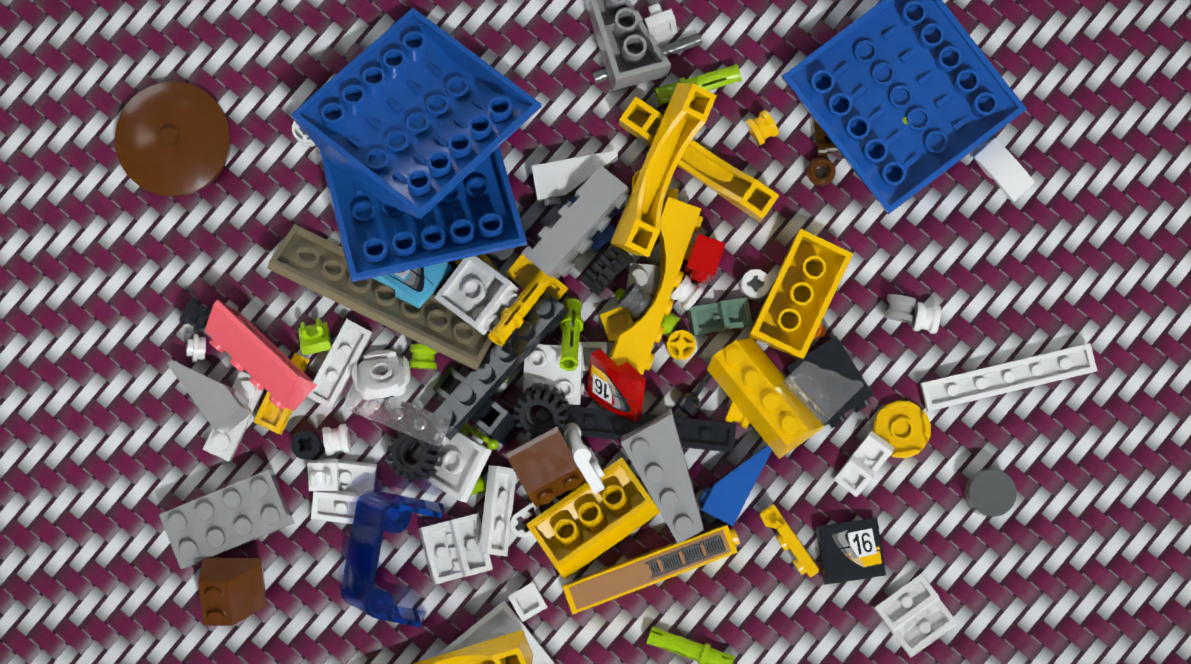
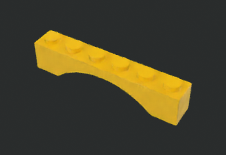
(724, 179)
(642, 214)
(676, 229)
(501, 650)

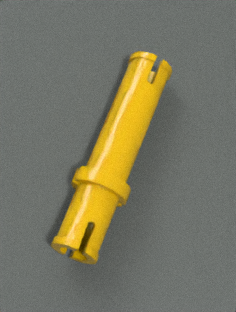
(513, 316)

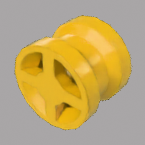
(762, 127)
(680, 340)
(736, 415)

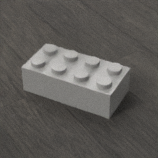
(226, 519)

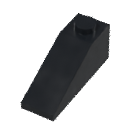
(489, 417)

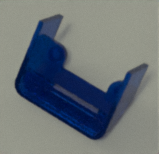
(373, 515)

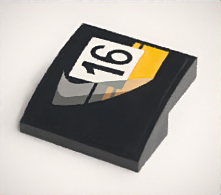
(850, 551)

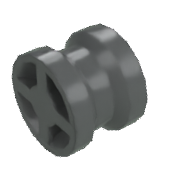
(635, 300)

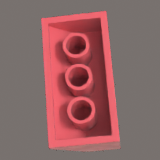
(258, 356)

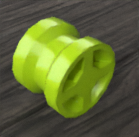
(422, 357)

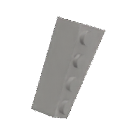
(626, 44)
(578, 223)
(662, 467)

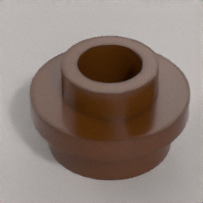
(827, 165)

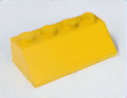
(800, 294)
(761, 396)
(591, 523)

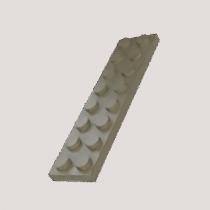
(324, 270)

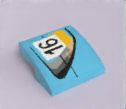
(417, 284)

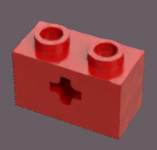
(704, 259)

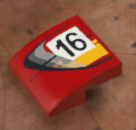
(615, 386)

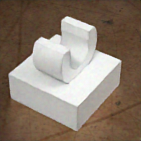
(660, 23)
(323, 475)

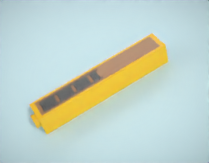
(650, 568)

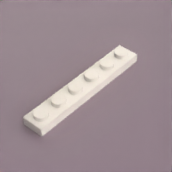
(1008, 377)

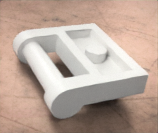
(584, 457)

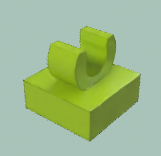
(314, 337)

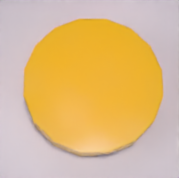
(903, 427)

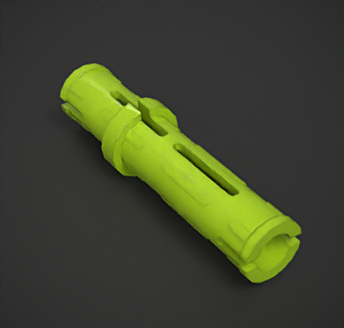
(707, 81)
(569, 354)
(684, 647)

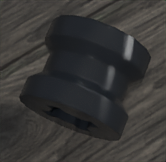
(195, 315)
(310, 448)

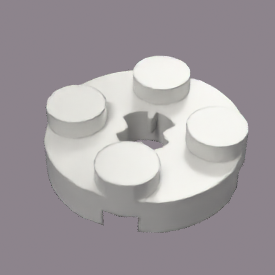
(393, 382)

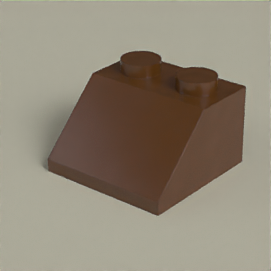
(546, 467)
(230, 589)

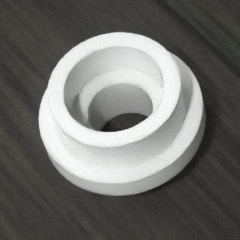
(196, 347)

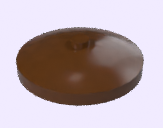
(173, 139)

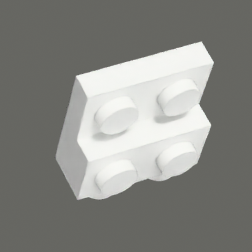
(477, 294)

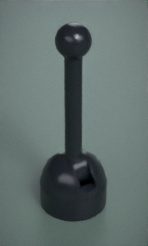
(689, 401)

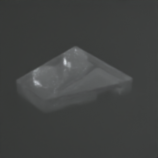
(821, 390)

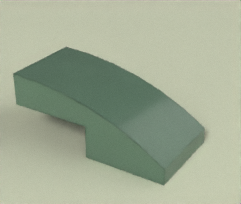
(719, 316)

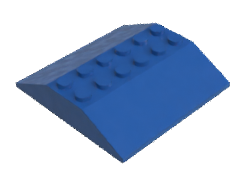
(899, 64)
(413, 115)
(467, 222)

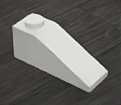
(564, 177)

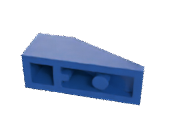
(731, 492)

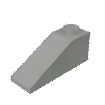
(218, 402)

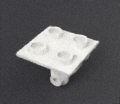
(543, 368)

